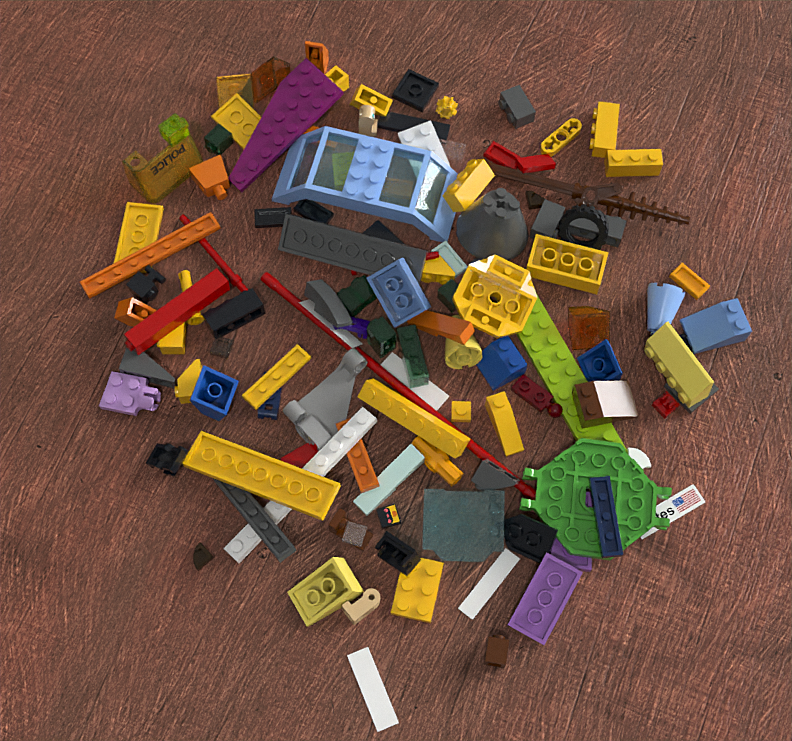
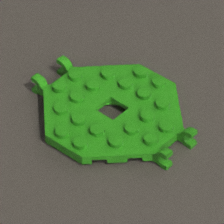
(562, 496)

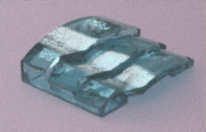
(463, 524)

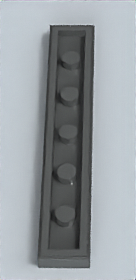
(258, 520)

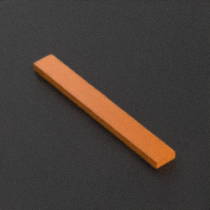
(150, 255)

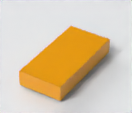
(689, 281)

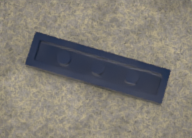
(605, 517)

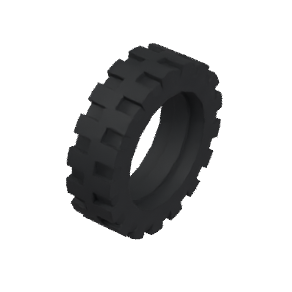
(591, 214)

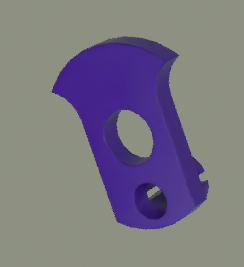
(360, 327)

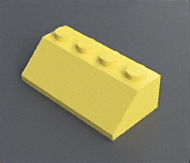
(678, 365)

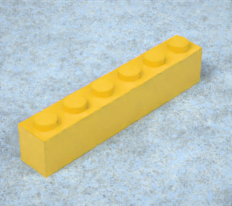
(413, 418)

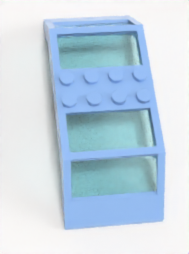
(369, 178)

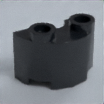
(167, 458)

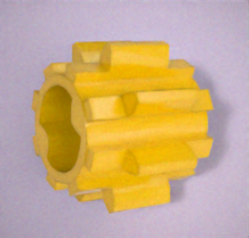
(446, 102)

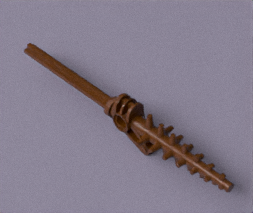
(605, 195)

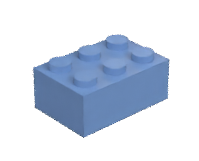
(398, 292)

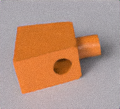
(211, 177)

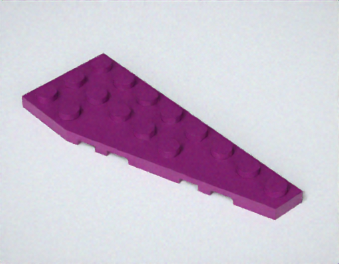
(292, 110)

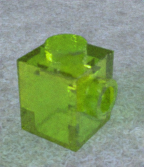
(174, 129)

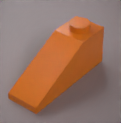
(317, 55)

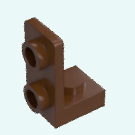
(338, 526)

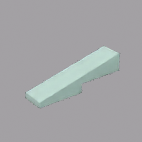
(389, 479)

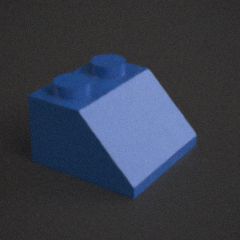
(501, 363)
(213, 393)

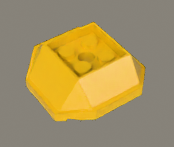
(501, 280)

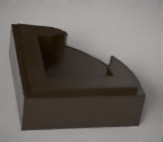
(534, 200)
(201, 556)

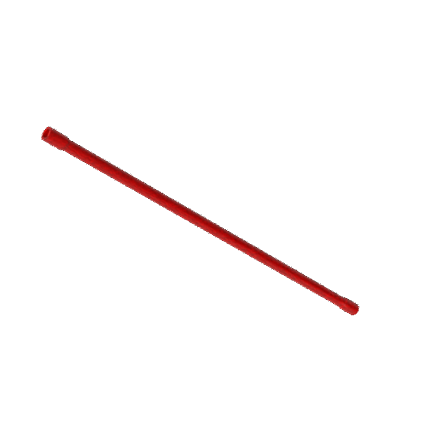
(275, 285)

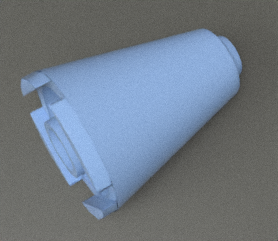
(662, 304)

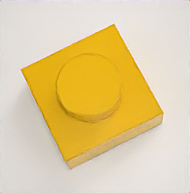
(460, 411)

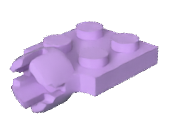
(129, 394)

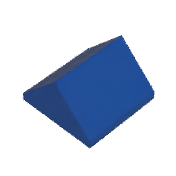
(600, 363)

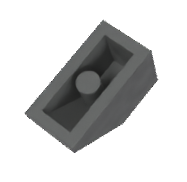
(492, 477)

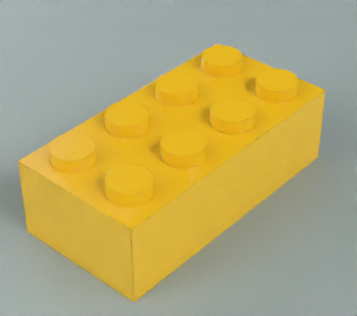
(566, 264)

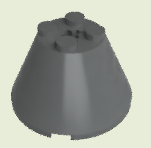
(493, 226)

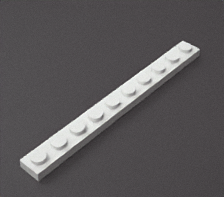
(320, 464)

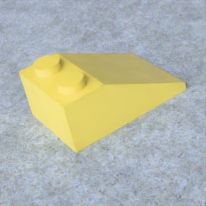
(325, 590)

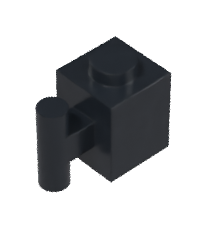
(143, 286)

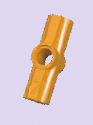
(438, 461)

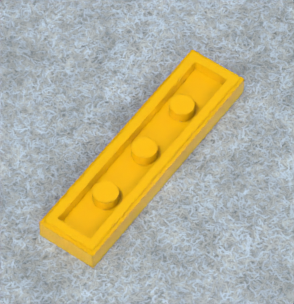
(276, 377)

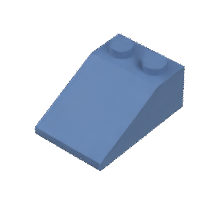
(716, 326)

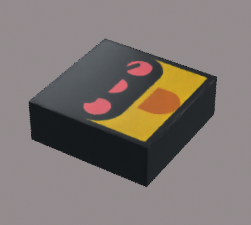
(388, 516)

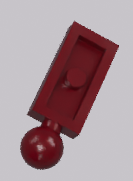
(536, 396)

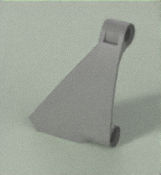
(327, 403)

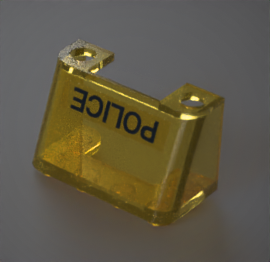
(163, 172)

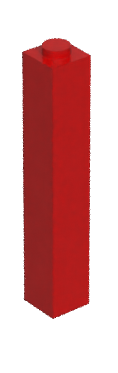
(176, 312)

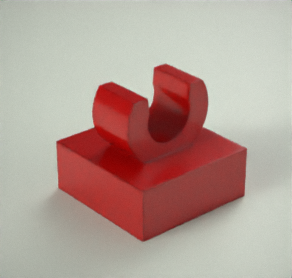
(665, 405)

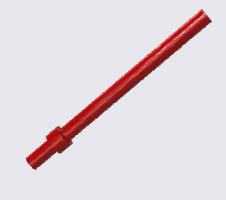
(234, 278)

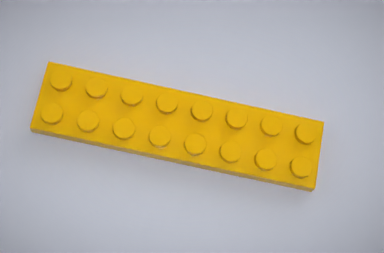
(262, 475)

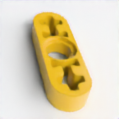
(562, 130)

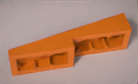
(443, 325)

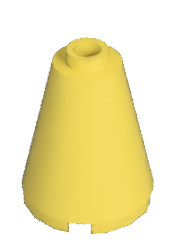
(461, 355)

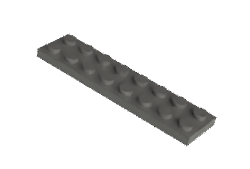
(346, 247)

